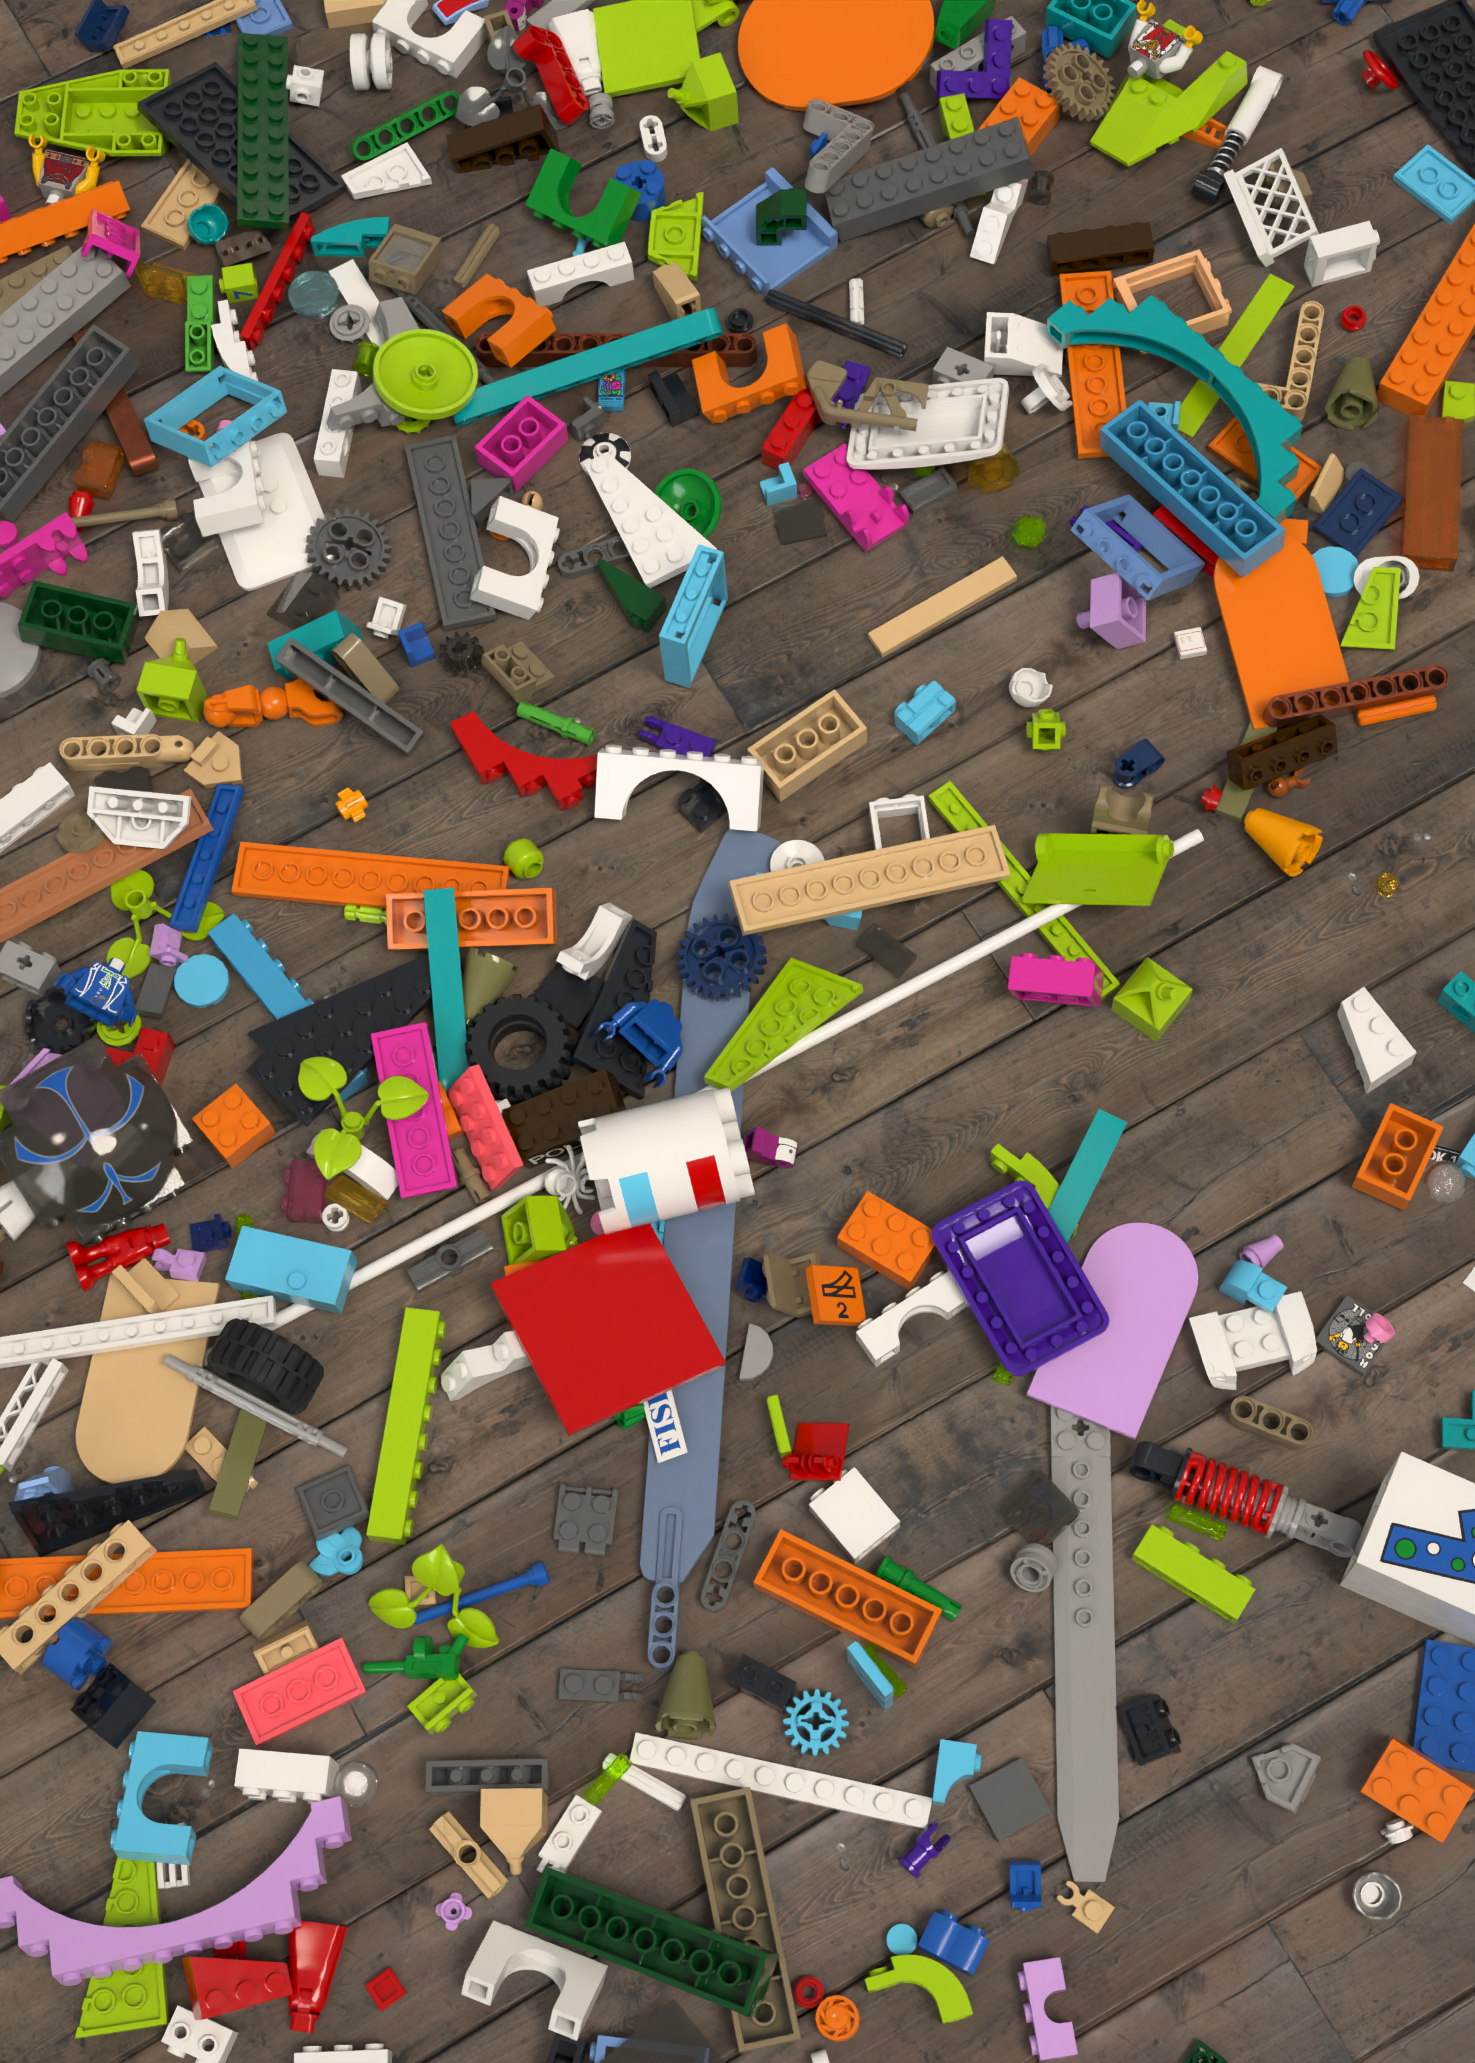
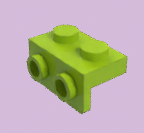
(441, 1703)

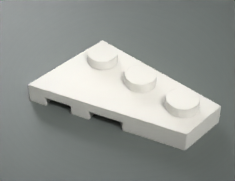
(387, 173)

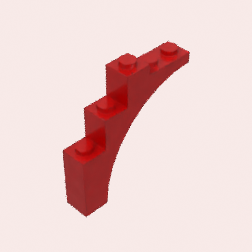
(529, 773)

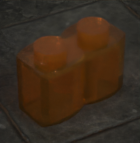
(100, 470)

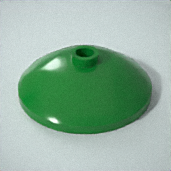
(690, 490)

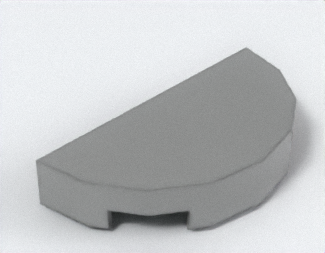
(757, 1353)

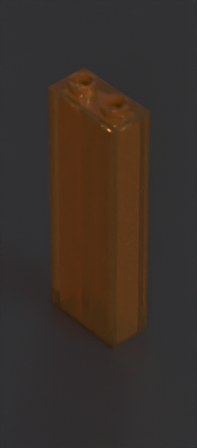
(1431, 492)

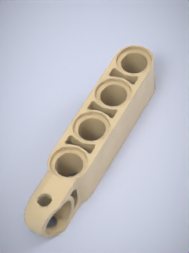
(115, 747)

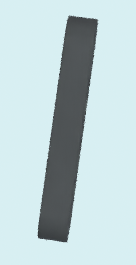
(604, 548)
(725, 1555)

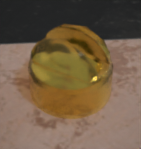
(1391, 888)

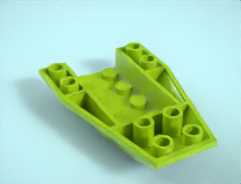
(95, 113)

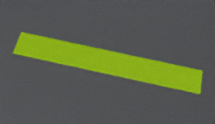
(1236, 349)

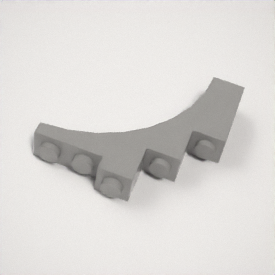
(391, 318)

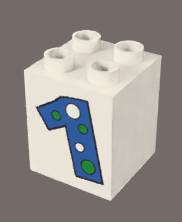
(1420, 1547)

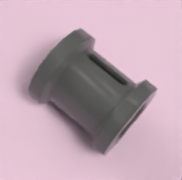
(104, 670)

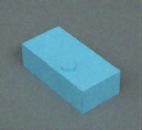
(291, 1269)

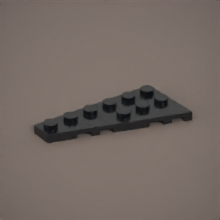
(625, 982)

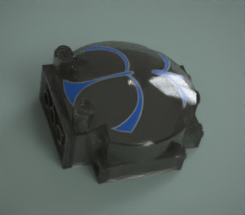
(92, 1140)

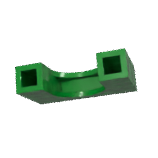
(551, 199)

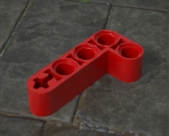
(555, 70)

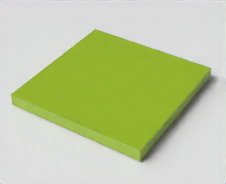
(645, 44)

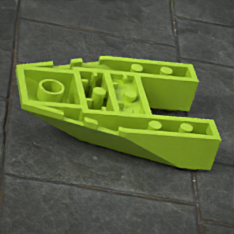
(1156, 112)

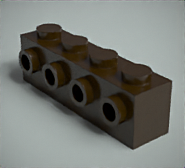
(1100, 248)
(1282, 752)

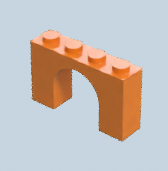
(493, 298)
(781, 378)

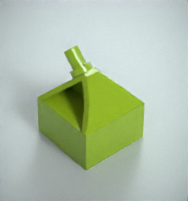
(708, 93)
(172, 686)
(1151, 999)
(537, 1229)

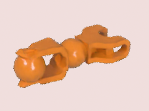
(246, 706)

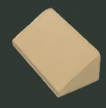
(1326, 485)
(285, 1647)

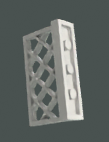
(1249, 210)

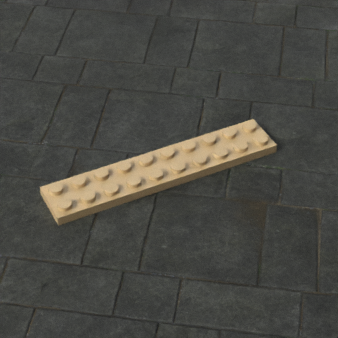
(868, 879)

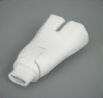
(580, 41)
(14, 1211)

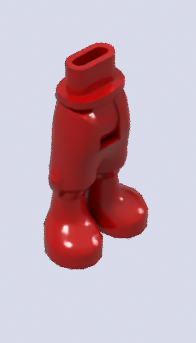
(122, 1248)

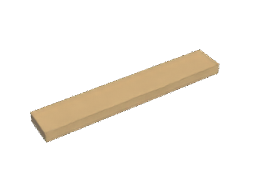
(181, 30)
(942, 606)

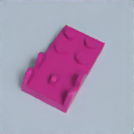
(114, 238)
(856, 499)
(41, 551)

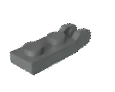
(597, 1686)

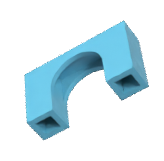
(152, 1758)

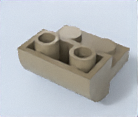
(517, 670)

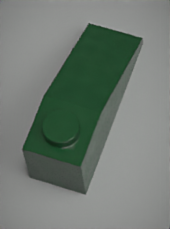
(636, 601)

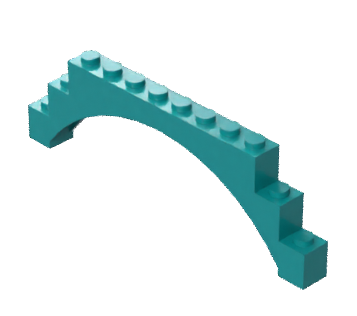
(1160, 332)

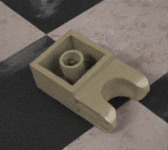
(1120, 813)

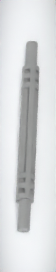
(256, 1405)

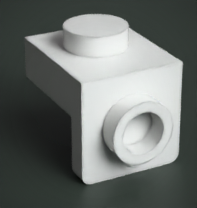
(387, 617)

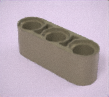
(365, 668)
(1284, 1420)
(281, 1600)

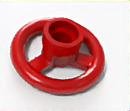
(1378, 72)

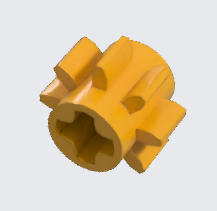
(351, 804)

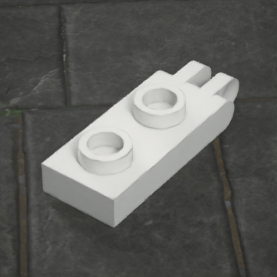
(569, 1834)

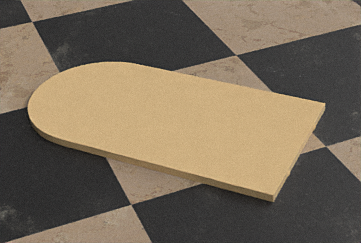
(134, 1405)

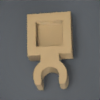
(1090, 1909)

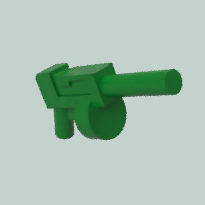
(424, 1662)

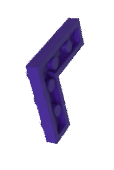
(994, 79)

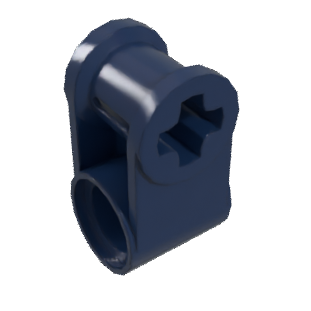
(1137, 764)

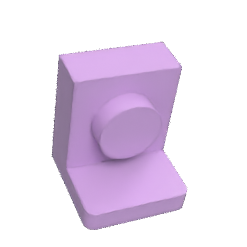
(166, 946)

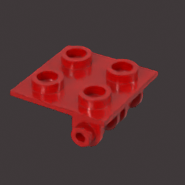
(818, 1452)

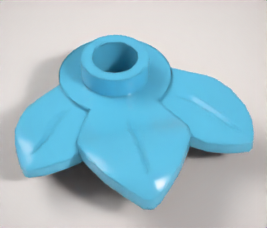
(334, 1552)

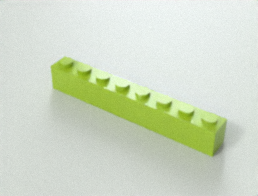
(405, 1426)

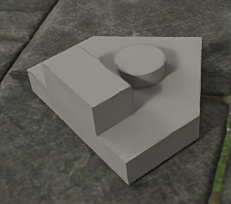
(1287, 1775)

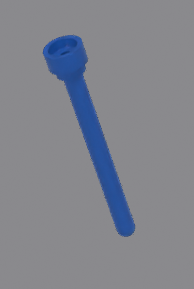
(535, 1576)

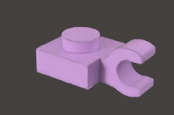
(183, 1265)

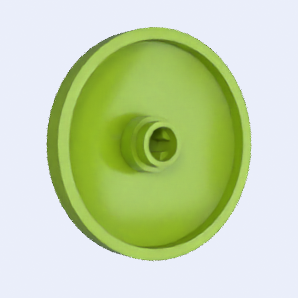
(425, 374)

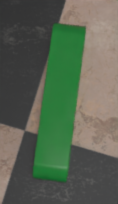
(392, 125)

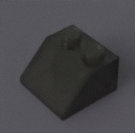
(304, 600)

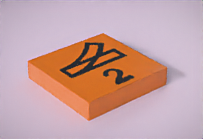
(835, 1295)

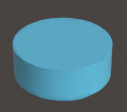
(901, 1939)

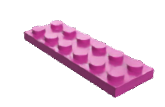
(421, 1140)

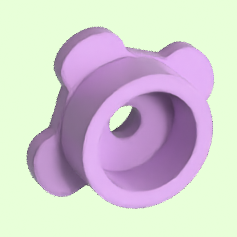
(454, 1902)

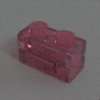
(305, 1193)

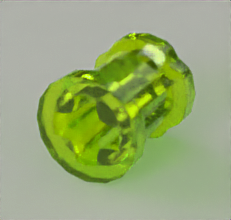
(365, 358)

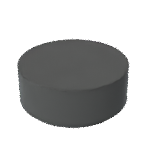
(1353, 468)

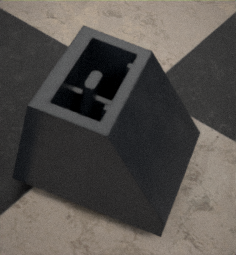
(112, 1705)

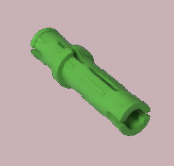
(565, 726)

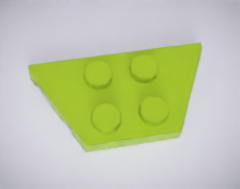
(677, 235)

